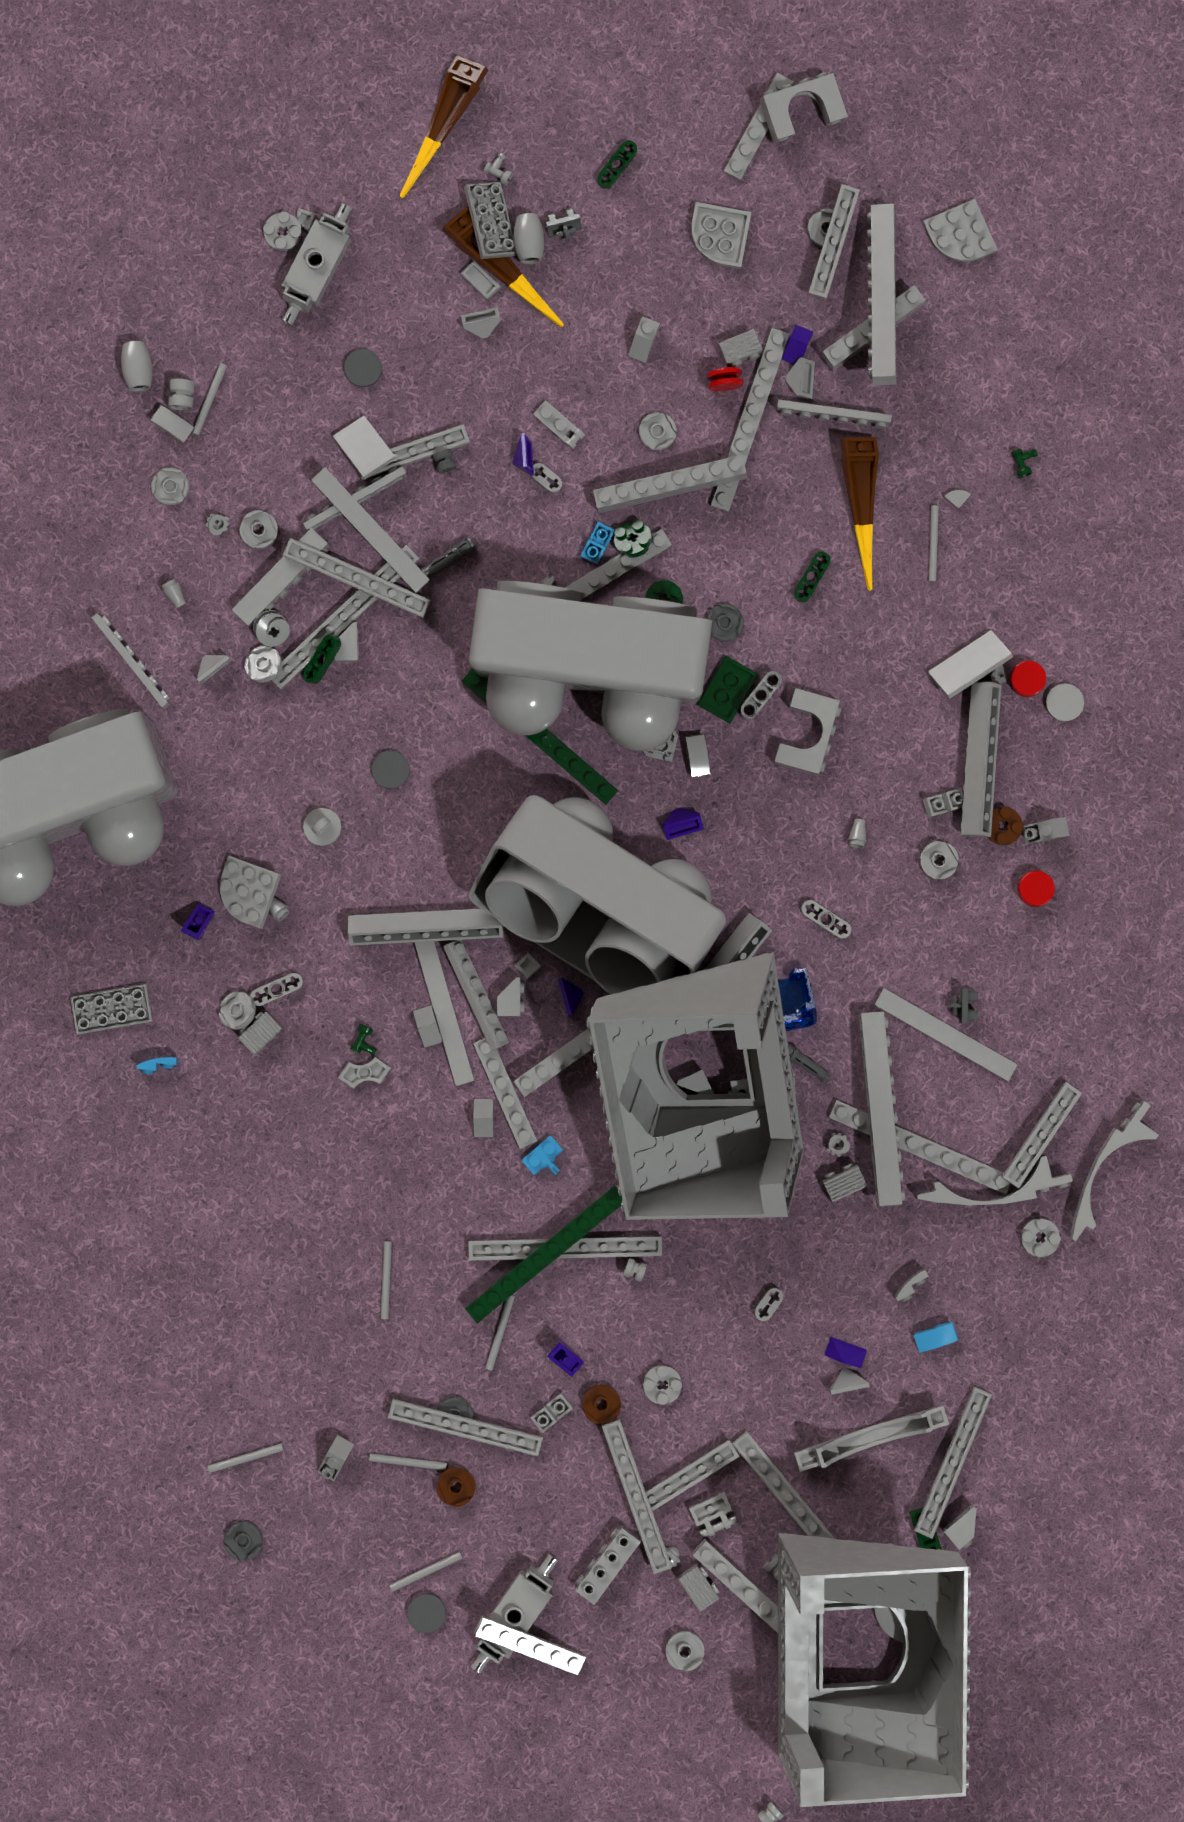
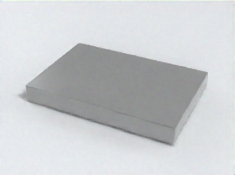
(364, 447)

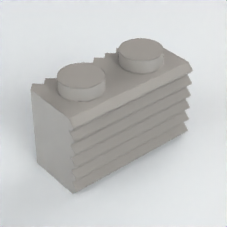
(740, 348)
(260, 1032)
(844, 1182)
(698, 1587)

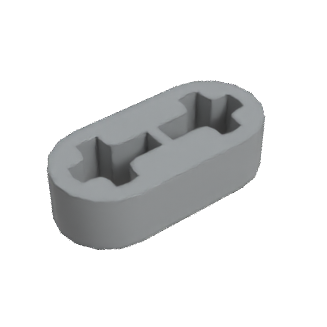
(543, 481)
(772, 1307)

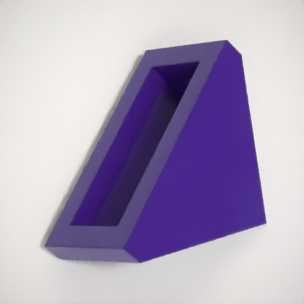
(523, 456)
(681, 823)
(571, 995)
(845, 1352)

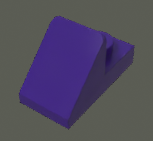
(198, 922)
(565, 1358)

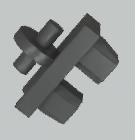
(565, 225)
(965, 997)

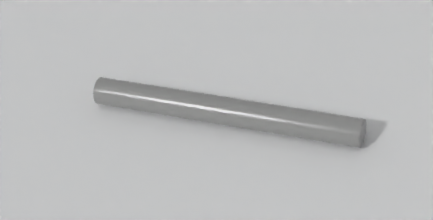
(209, 399)
(933, 543)
(386, 1280)
(499, 1333)
(245, 1458)
(407, 1461)
(426, 1571)

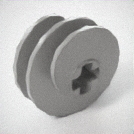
(263, 625)

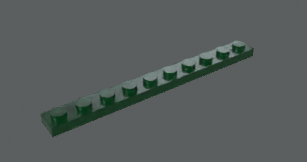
(556, 750)
(544, 1255)

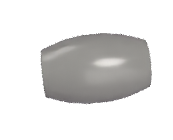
(529, 238)
(136, 366)

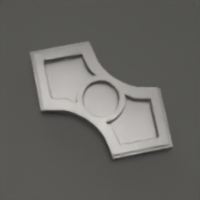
(373, 1071)

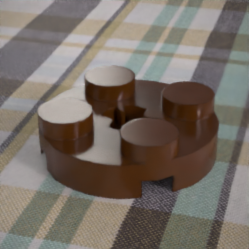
(1014, 826)
(590, 1404)
(458, 1475)

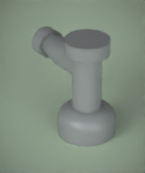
(494, 169)

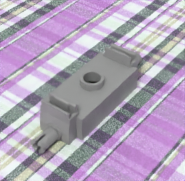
(312, 280)
(520, 1596)

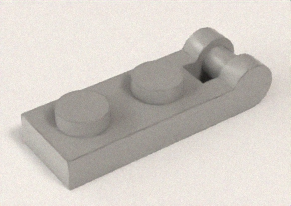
(558, 424)

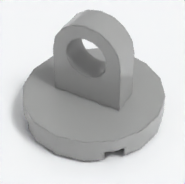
(322, 827)

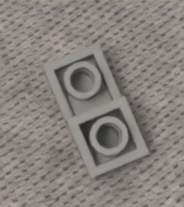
(171, 423)
(697, 755)
(943, 802)
(905, 1291)
(552, 1412)

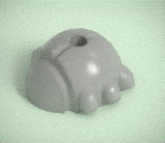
(220, 526)
(998, 675)
(843, 1147)
(674, 1553)

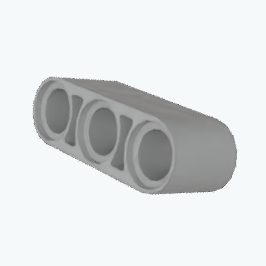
(763, 686)

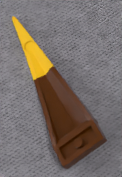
(457, 92)
(461, 231)
(860, 471)

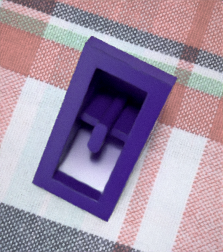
(797, 344)

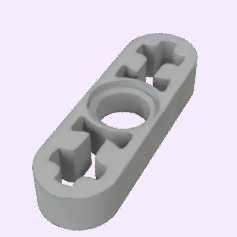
(827, 927)
(292, 988)

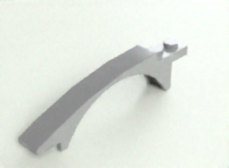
(1131, 1131)
(1039, 1180)
(845, 1445)

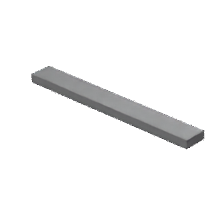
(370, 530)
(356, 578)
(444, 1012)
(945, 1034)
(465, 1427)
(952, 1462)
(780, 1487)
(636, 1496)

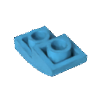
(598, 543)
(152, 1065)
(936, 1337)

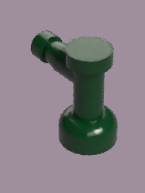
(1020, 457)
(359, 1043)

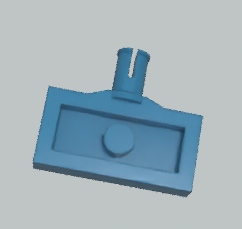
(543, 1156)

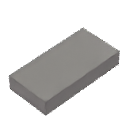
(480, 280)

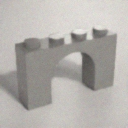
(822, 90)
(825, 711)

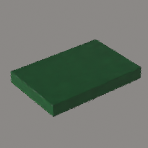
(727, 689)

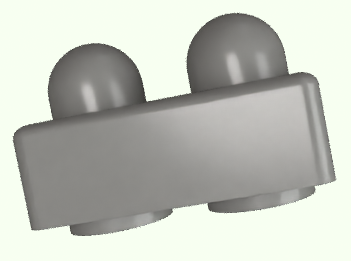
(544, 639)
(89, 778)
(593, 902)

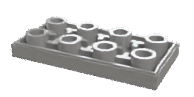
(490, 220)
(970, 664)
(111, 1009)

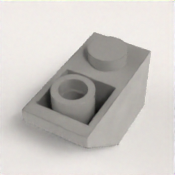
(1045, 830)
(509, 1000)
(335, 1458)

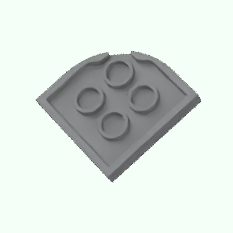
(720, 233)
(961, 233)
(248, 891)

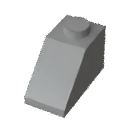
(644, 339)
(349, 645)
(962, 1528)

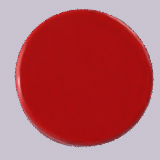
(725, 379)
(1027, 678)
(1036, 888)

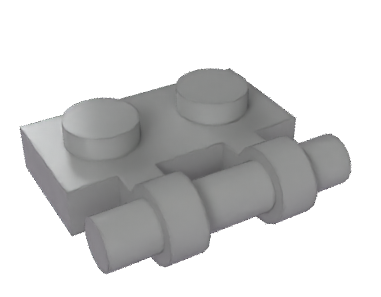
(711, 1509)

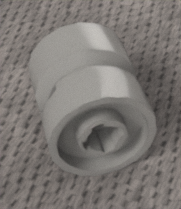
(181, 394)

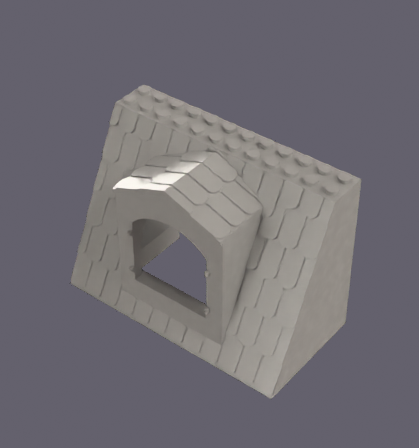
(709, 1150)
(873, 1736)

